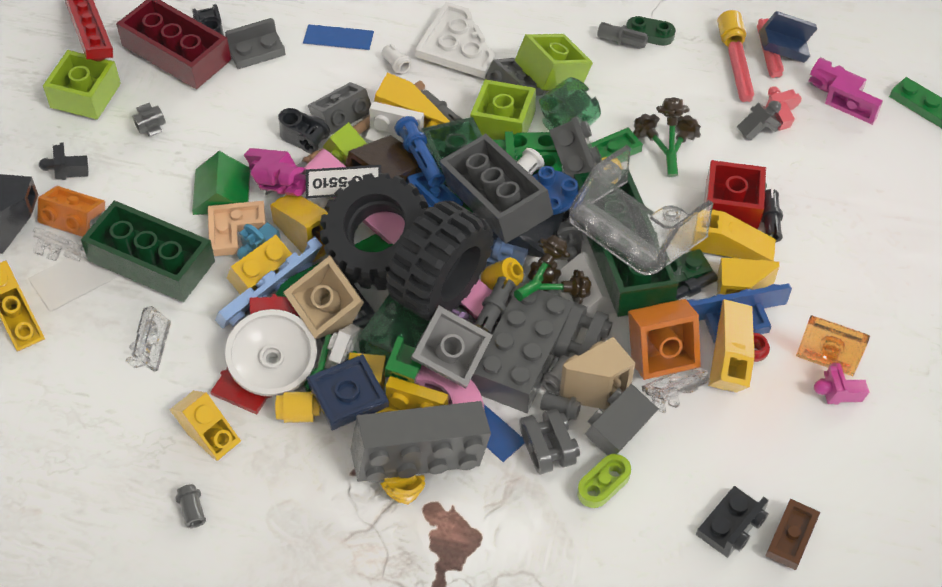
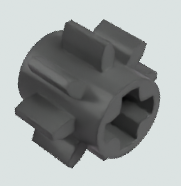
(149, 119)

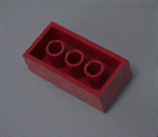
(174, 42)

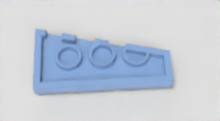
(235, 310)

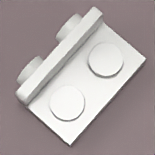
(383, 120)

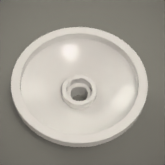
(266, 336)

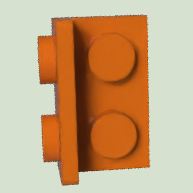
(68, 210)

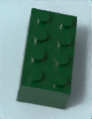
(148, 250)

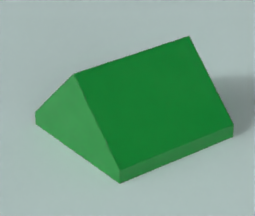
(220, 182)

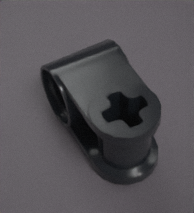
(209, 17)
(302, 129)

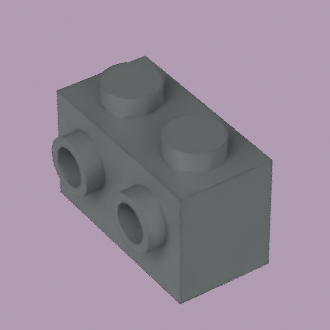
(621, 421)

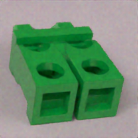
(539, 141)

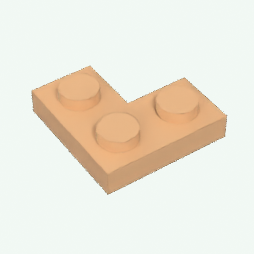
(228, 220)

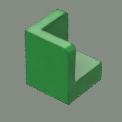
(400, 362)

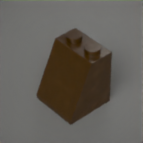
(387, 153)

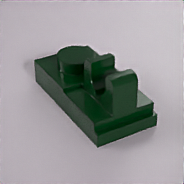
(690, 265)

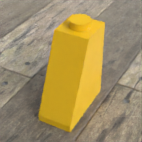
(298, 221)

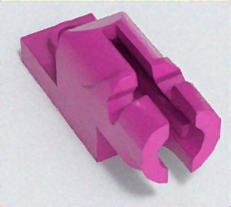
(845, 91)
(276, 171)

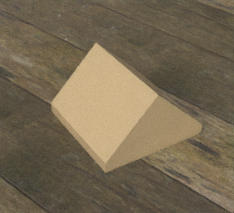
(324, 299)

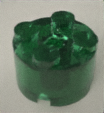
(568, 101)

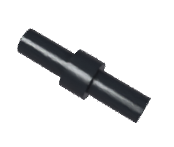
(694, 285)

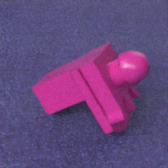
(838, 389)

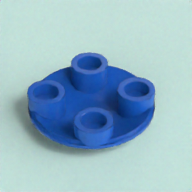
(560, 186)

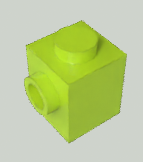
(343, 141)

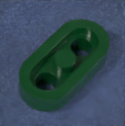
(658, 31)

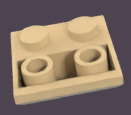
(597, 374)

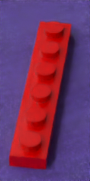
(90, 29)

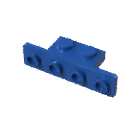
(771, 296)

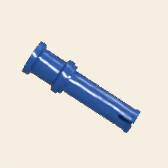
(415, 143)

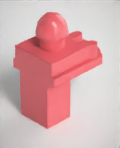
(789, 101)

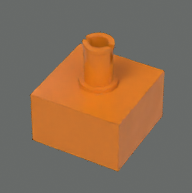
(664, 338)

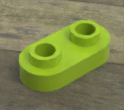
(603, 483)

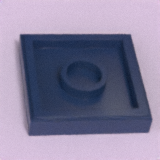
(347, 392)

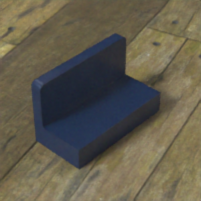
(787, 36)

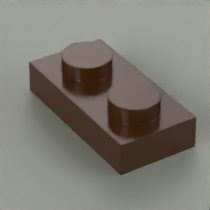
(793, 534)

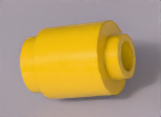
(731, 27)
(506, 268)
(296, 407)

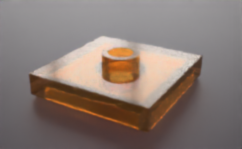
(832, 343)

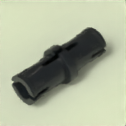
(772, 215)

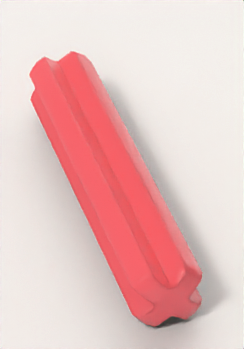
(772, 59)
(741, 71)

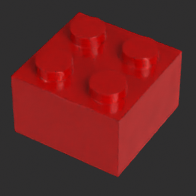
(737, 190)

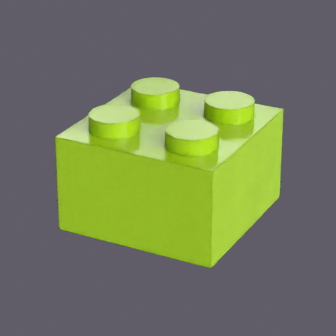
(551, 59)
(81, 85)
(504, 108)

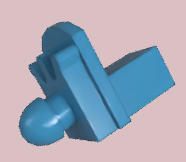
(253, 238)

